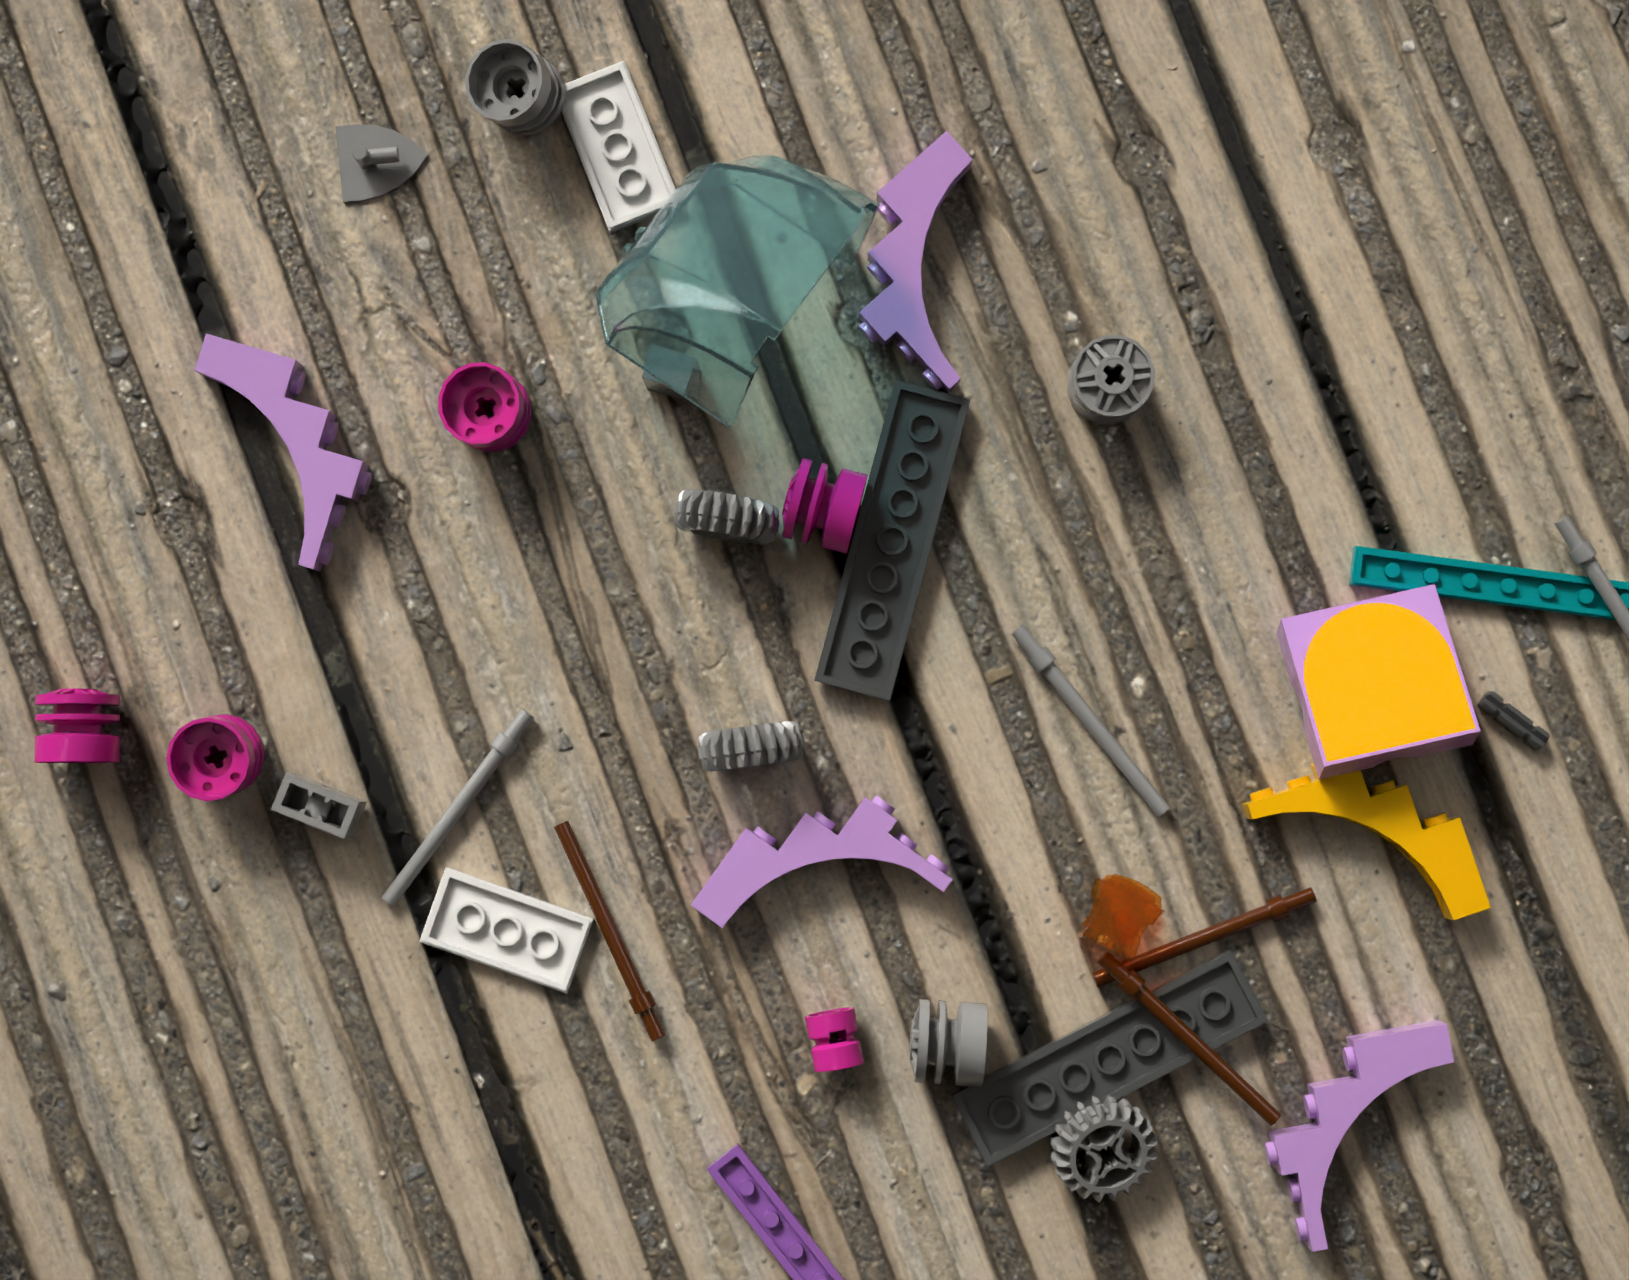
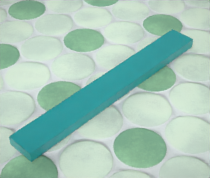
(1482, 582)

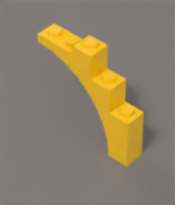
(1436, 850)

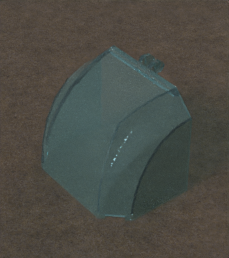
(726, 272)

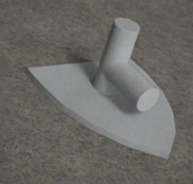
(374, 161)

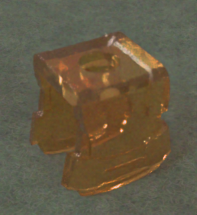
(1120, 914)

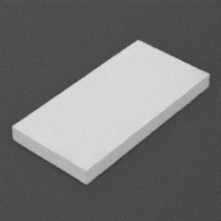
(616, 146)
(506, 930)

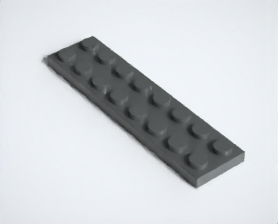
(892, 540)
(1106, 1057)

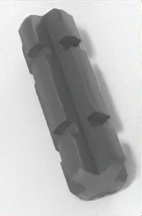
(1513, 720)

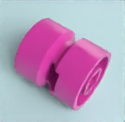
(835, 1053)

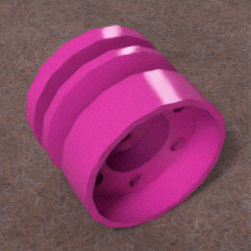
(463, 409)
(823, 505)
(77, 727)
(193, 761)

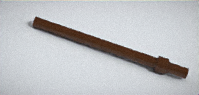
(1275, 909)
(1133, 985)
(642, 1001)

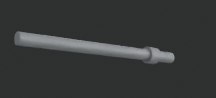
(1583, 554)
(1042, 660)
(503, 746)

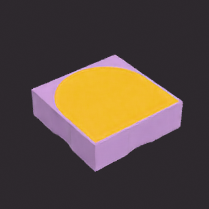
(1377, 681)

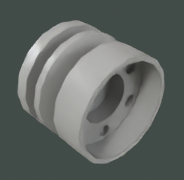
(500, 74)
(1097, 399)
(950, 1042)

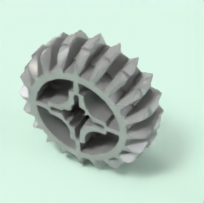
(726, 516)
(750, 746)
(1112, 1167)

